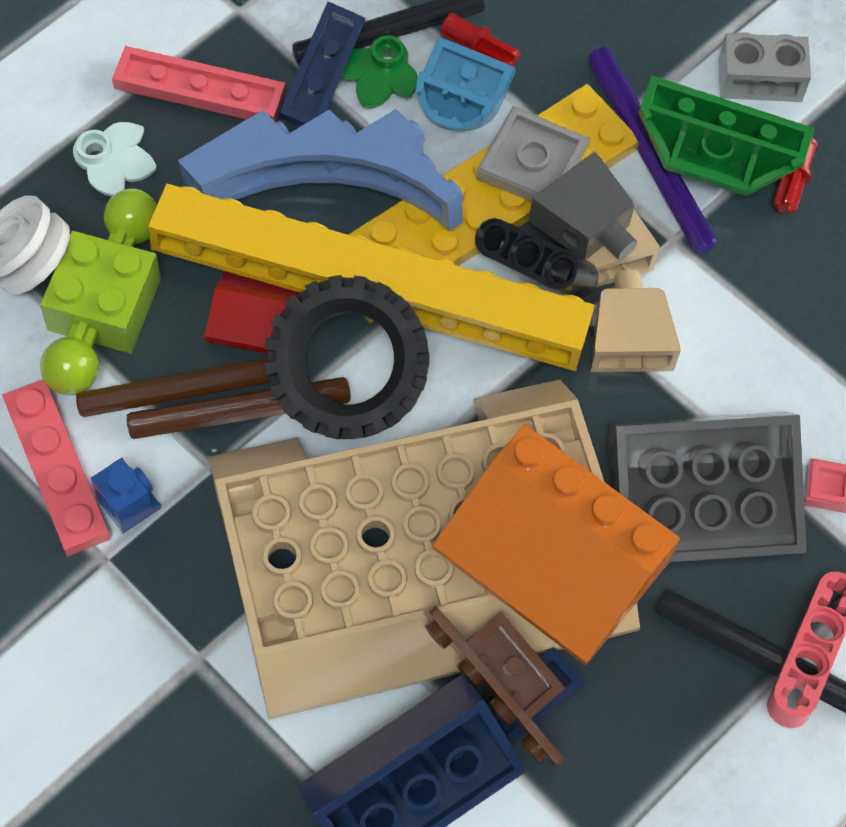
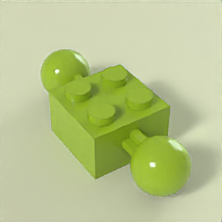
(100, 293)

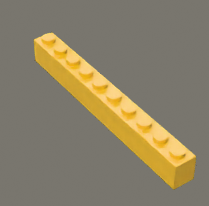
(442, 295)

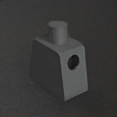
(586, 210)

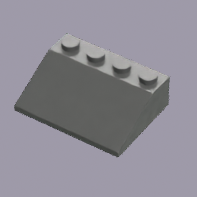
(716, 481)

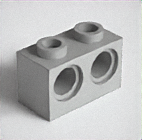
(764, 67)

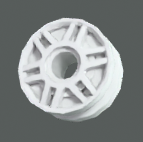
(29, 243)

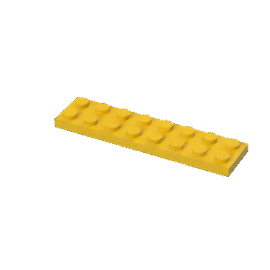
(423, 235)

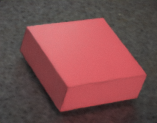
(825, 485)

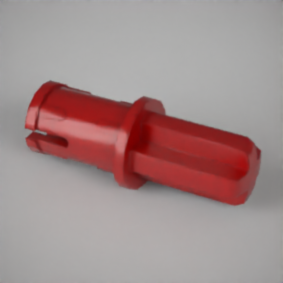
(477, 39)
(791, 186)

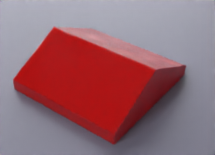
(244, 311)

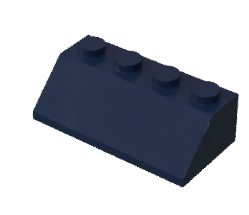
(418, 767)

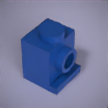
(124, 494)

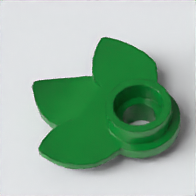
(378, 76)

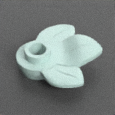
(119, 157)

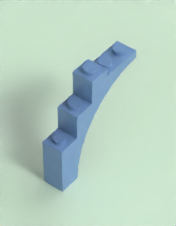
(324, 150)

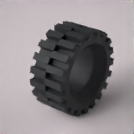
(289, 343)

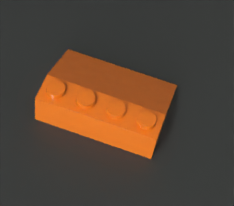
(556, 544)

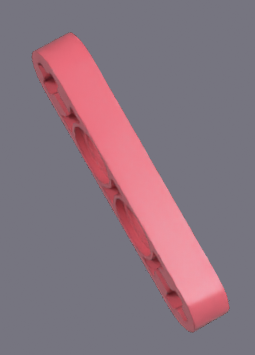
(816, 649)

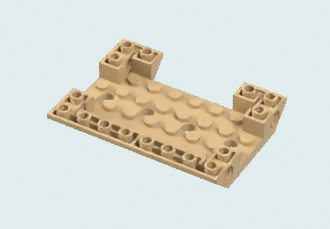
(352, 613)

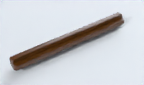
(172, 388)
(222, 410)

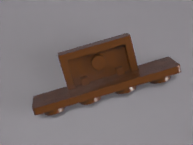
(510, 673)

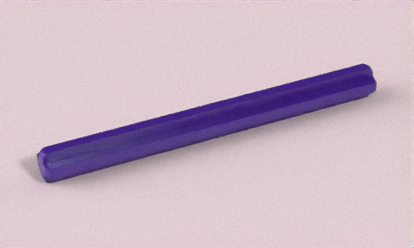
(669, 183)

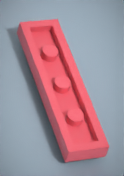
(197, 84)
(56, 467)

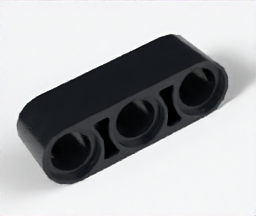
(553, 261)

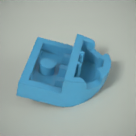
(462, 86)

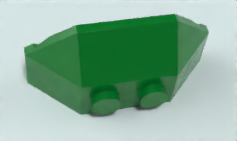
(721, 138)

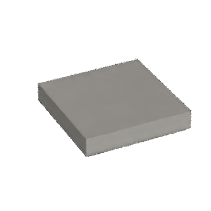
(530, 154)

